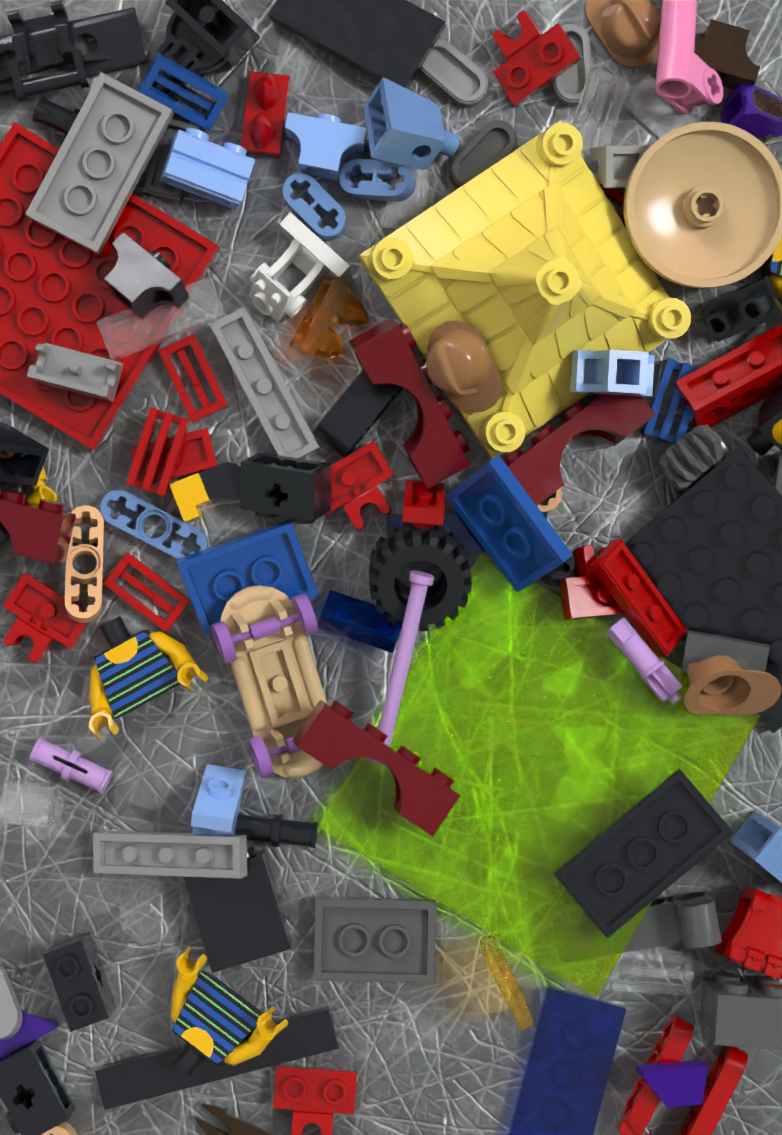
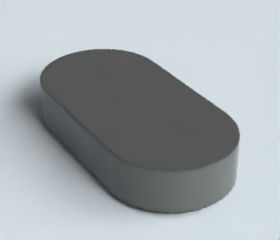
(484, 150)

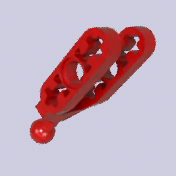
(718, 1087)

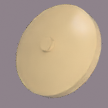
(705, 205)

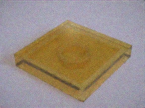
(506, 982)

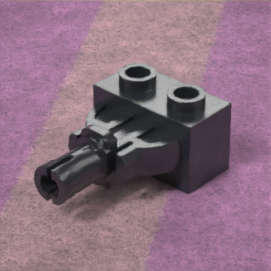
(204, 37)

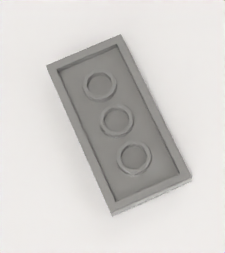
(99, 163)

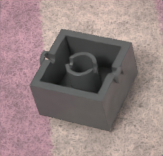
(742, 1011)

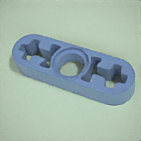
(133, 503)

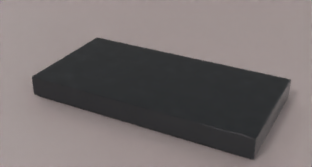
(374, 35)
(643, 853)

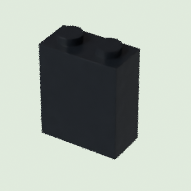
(240, 916)

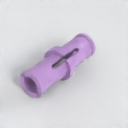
(46, 753)

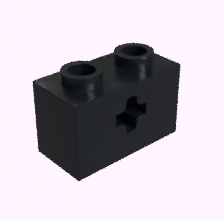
(285, 487)
(79, 981)
(51, 1103)

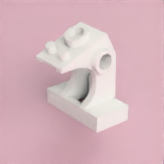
(309, 256)

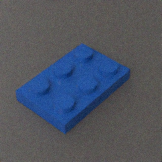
(508, 524)
(260, 558)

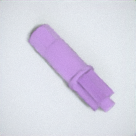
(645, 661)

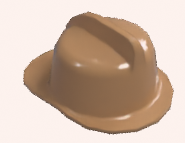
(626, 29)
(463, 366)
(724, 688)

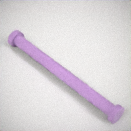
(403, 655)

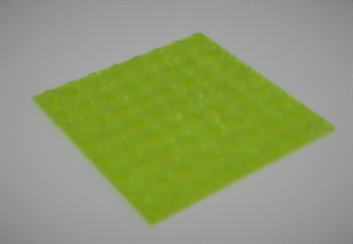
(547, 752)

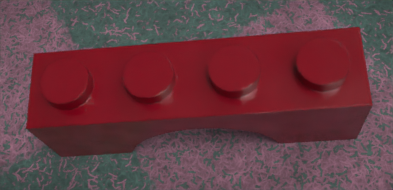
(388, 359)
(606, 418)
(36, 529)
(334, 738)

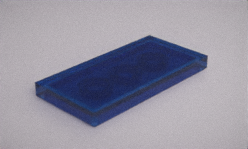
(567, 1065)

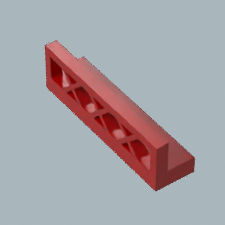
(724, 381)

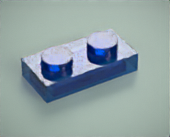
(358, 621)

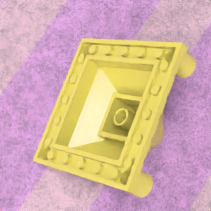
(534, 268)

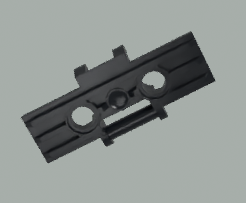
(53, 42)

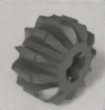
(692, 457)

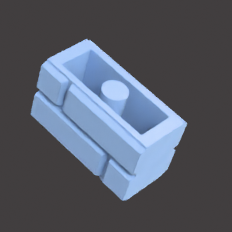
(207, 168)

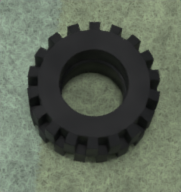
(414, 545)

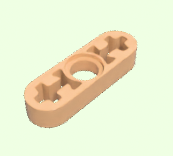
(72, 592)

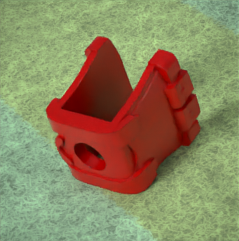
(755, 933)

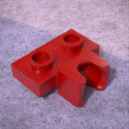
(533, 58)
(357, 481)
(585, 593)
(41, 617)
(314, 1095)

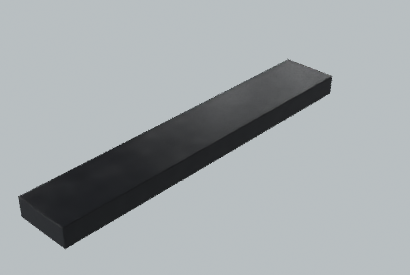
(158, 1075)

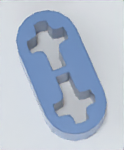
(377, 188)
(320, 199)

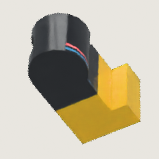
(205, 488)

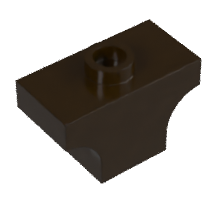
(725, 52)

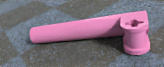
(681, 74)

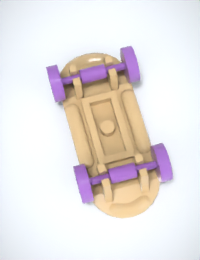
(274, 673)

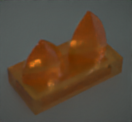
(330, 304)

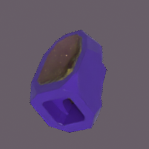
(753, 111)

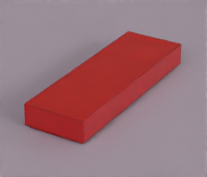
(638, 598)

